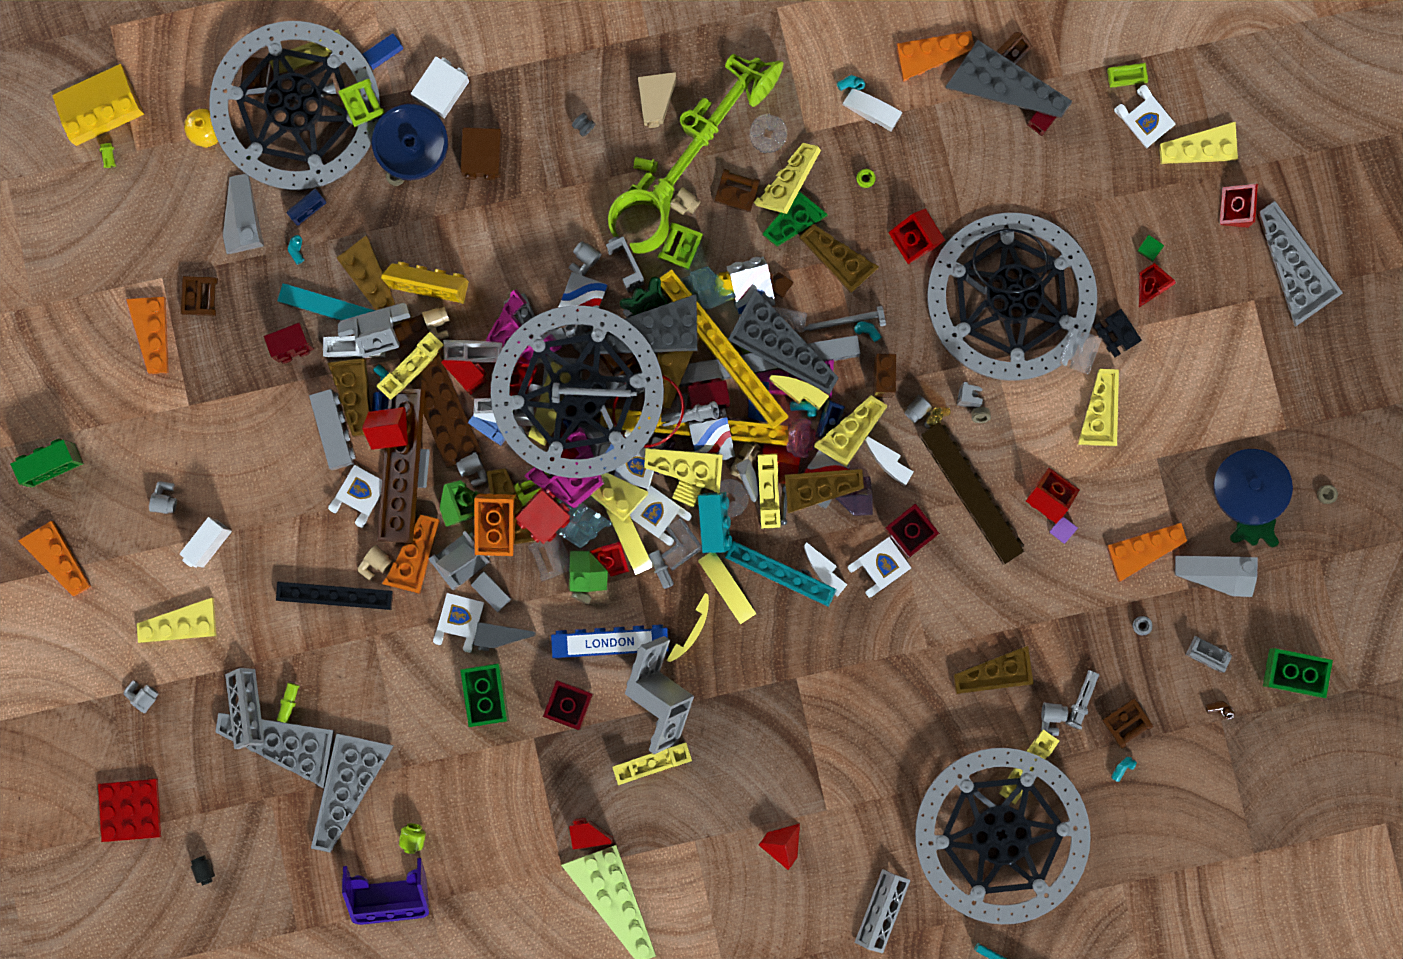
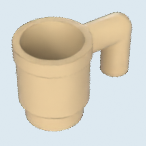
(685, 202)
(435, 318)
(376, 559)

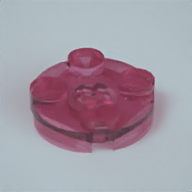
(800, 438)

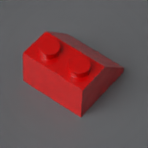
(916, 236)
(467, 374)
(1052, 495)
(588, 834)

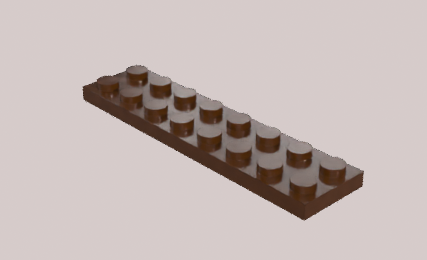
(441, 404)
(402, 473)

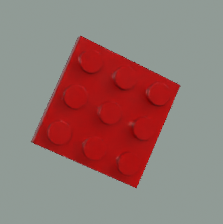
(129, 810)

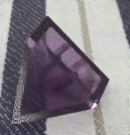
(859, 502)

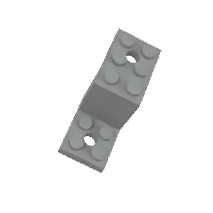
(659, 694)

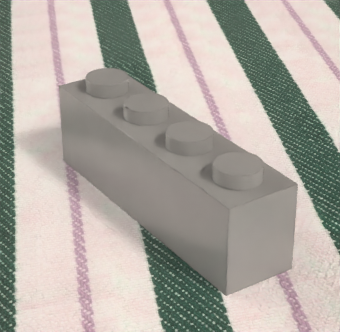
(332, 430)

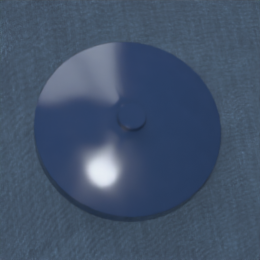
(410, 142)
(1253, 487)

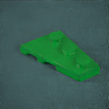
(800, 217)

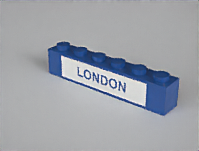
(604, 642)

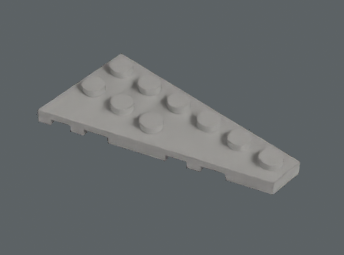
(1301, 274)
(291, 746)
(349, 776)

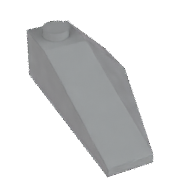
(241, 218)
(1225, 574)

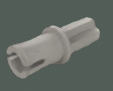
(661, 569)

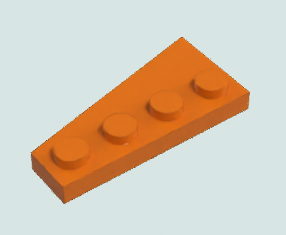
(927, 53)
(151, 330)
(1137, 552)
(55, 556)
(412, 562)

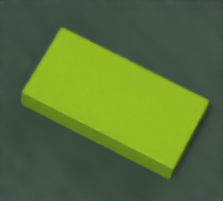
(1127, 75)

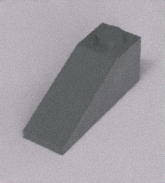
(495, 636)

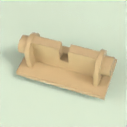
(749, 451)

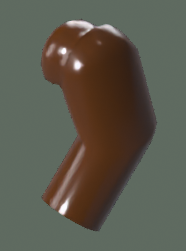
(1222, 708)

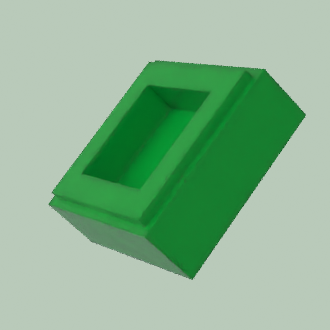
(1150, 248)

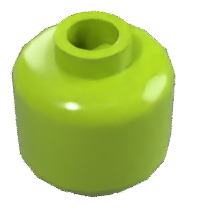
(412, 838)

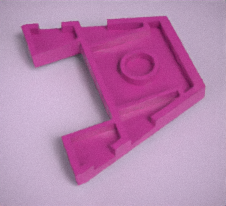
(508, 324)
(569, 490)

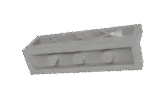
(247, 706)
(879, 910)

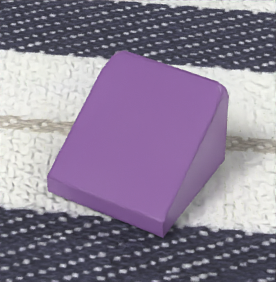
(1063, 530)

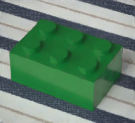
(46, 463)
(1297, 673)
(484, 695)

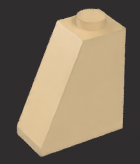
(655, 97)

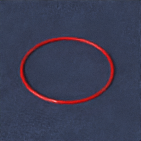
(679, 422)

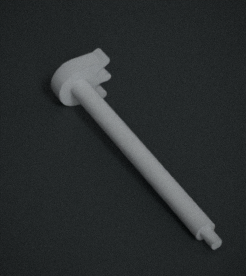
(877, 314)
(557, 390)

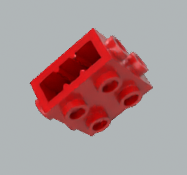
(543, 516)

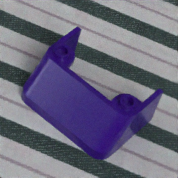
(386, 900)

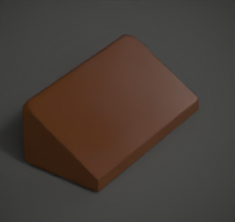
(1015, 47)

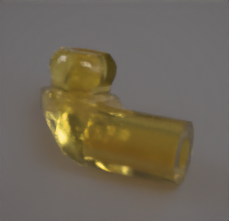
(937, 414)

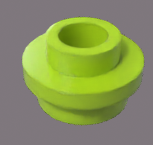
(865, 172)

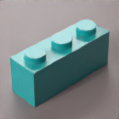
(714, 522)

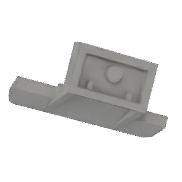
(375, 329)

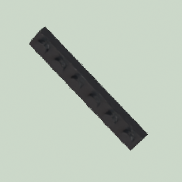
(334, 595)

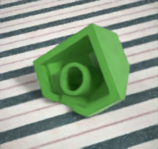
(457, 503)
(586, 573)

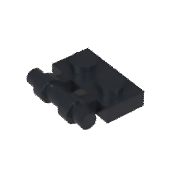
(1121, 329)

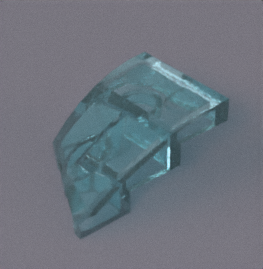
(707, 288)
(583, 525)

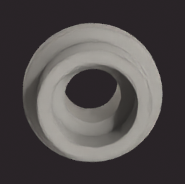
(1148, 625)

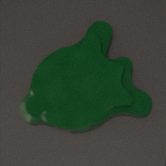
(645, 300)
(1253, 533)

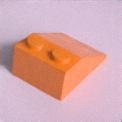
(494, 524)

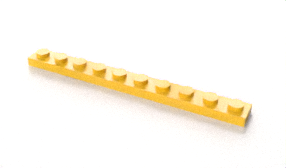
(727, 355)
(738, 429)

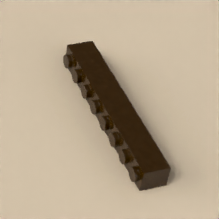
(971, 493)

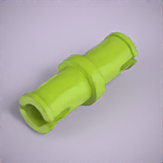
(288, 702)

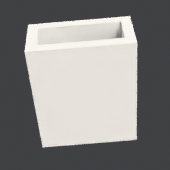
(440, 86)
(205, 543)

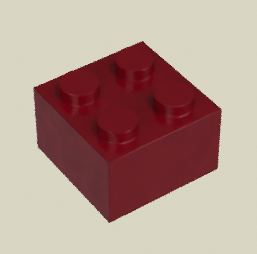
(289, 343)
(706, 393)
(911, 531)
(568, 705)

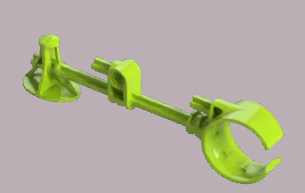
(701, 132)

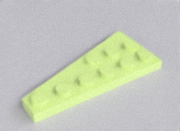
(608, 888)

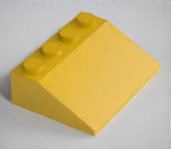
(97, 105)
(426, 282)

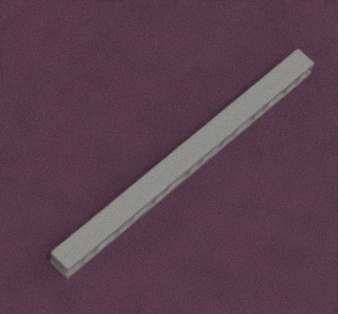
(705, 371)

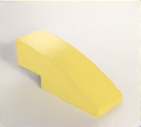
(800, 390)

